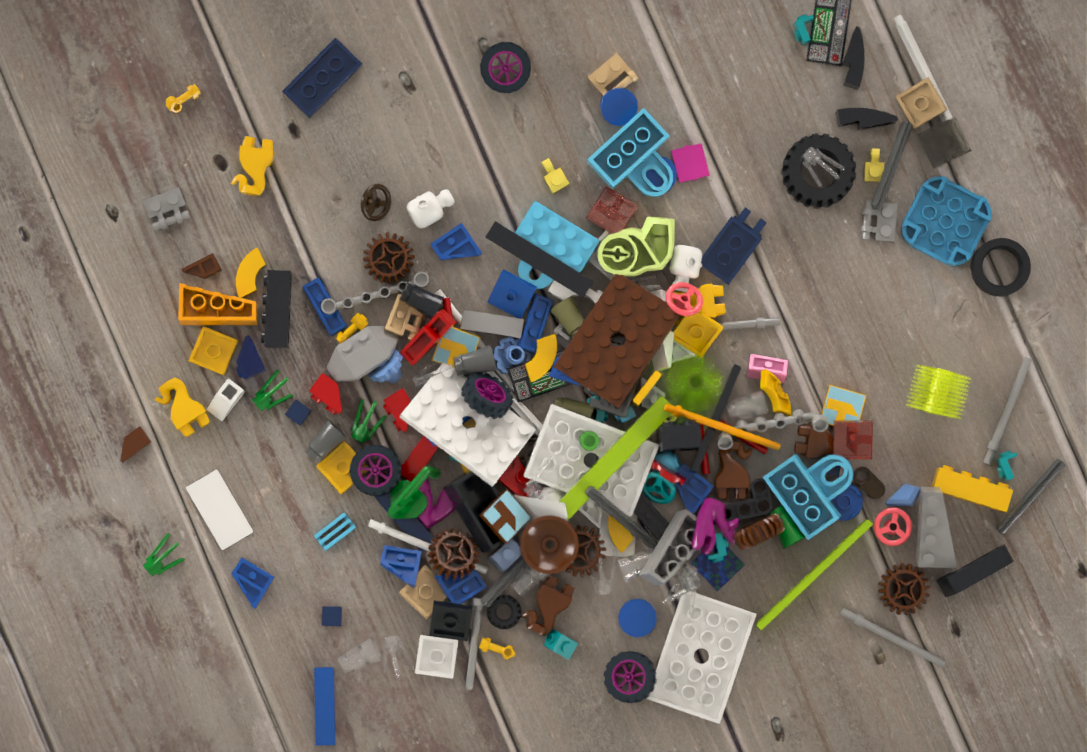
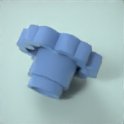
(503, 352)
(388, 371)

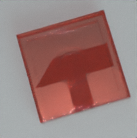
(611, 211)
(853, 438)

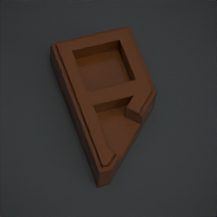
(204, 267)
(134, 443)

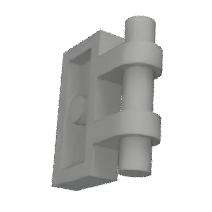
(163, 204)
(885, 222)

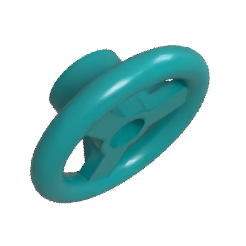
(659, 486)

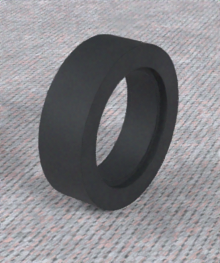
(1023, 263)

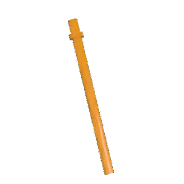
(678, 411)

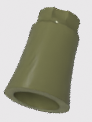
(568, 315)
(576, 406)

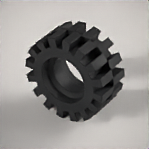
(512, 620)

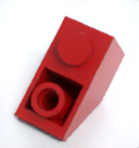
(328, 392)
(395, 405)

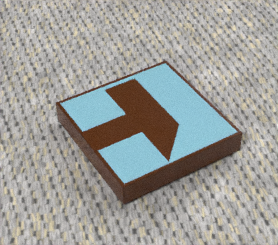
(505, 516)

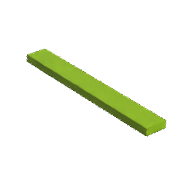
(616, 455)
(813, 574)

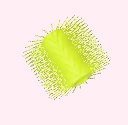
(939, 391)

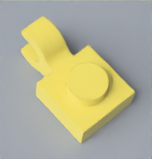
(874, 169)
(555, 178)

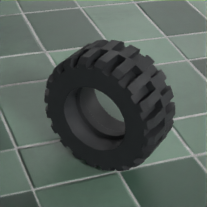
(813, 196)

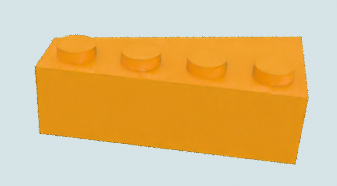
(214, 308)

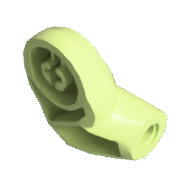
(639, 250)

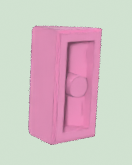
(774, 365)

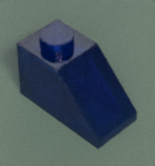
(249, 360)

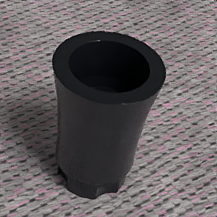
(421, 300)

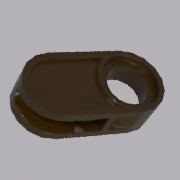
(872, 485)

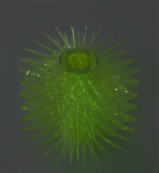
(703, 383)

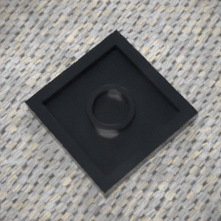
(450, 620)

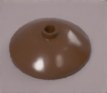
(547, 559)

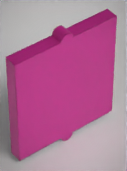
(690, 163)

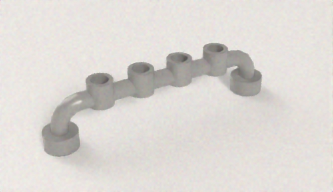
(329, 306)
(819, 424)

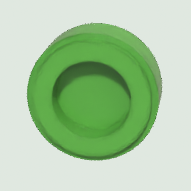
(589, 440)

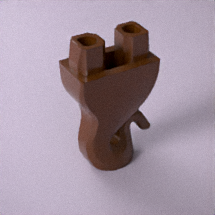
(815, 443)
(732, 472)
(550, 605)

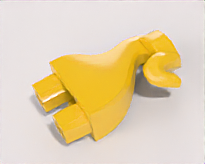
(255, 163)
(709, 307)
(184, 408)

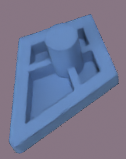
(904, 496)

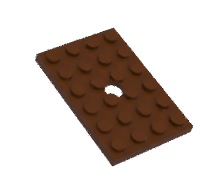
(611, 369)

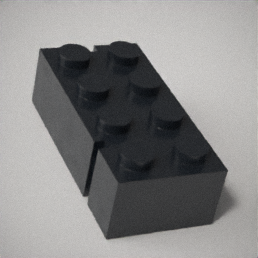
(682, 437)
(471, 499)

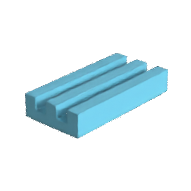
(321, 541)

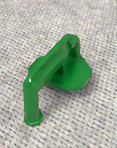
(406, 497)

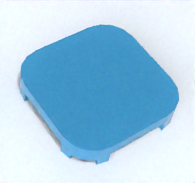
(946, 221)

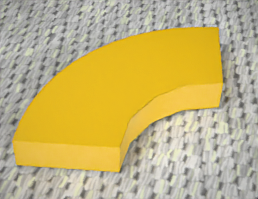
(247, 273)
(543, 358)
(771, 385)
(619, 534)

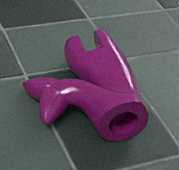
(442, 508)
(704, 533)

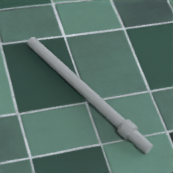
(760, 323)
(994, 445)
(859, 620)

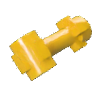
(175, 104)
(358, 322)
(486, 645)

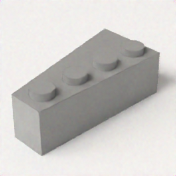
(933, 532)
(671, 549)

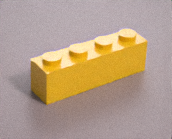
(973, 490)

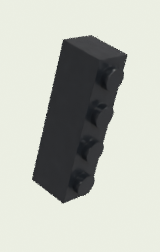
(277, 309)

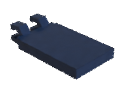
(732, 247)

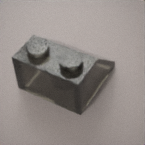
(944, 142)

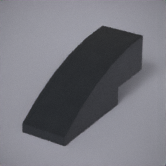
(854, 60)
(864, 118)

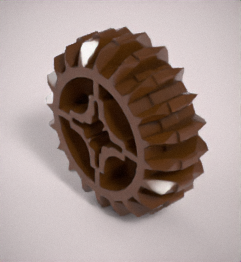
(380, 261)
(759, 532)
(446, 550)
(591, 564)
(910, 596)

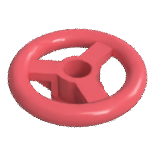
(682, 302)
(879, 531)

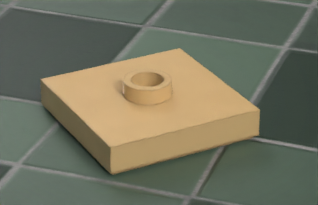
(921, 103)
(424, 593)

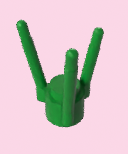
(263, 400)
(360, 431)
(155, 564)

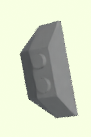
(362, 353)

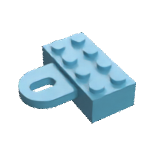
(632, 154)
(557, 238)
(808, 493)

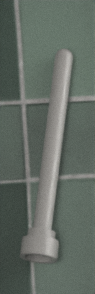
(478, 607)

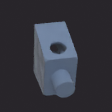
(505, 554)

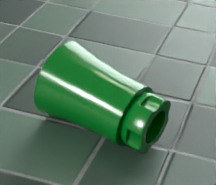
(791, 533)

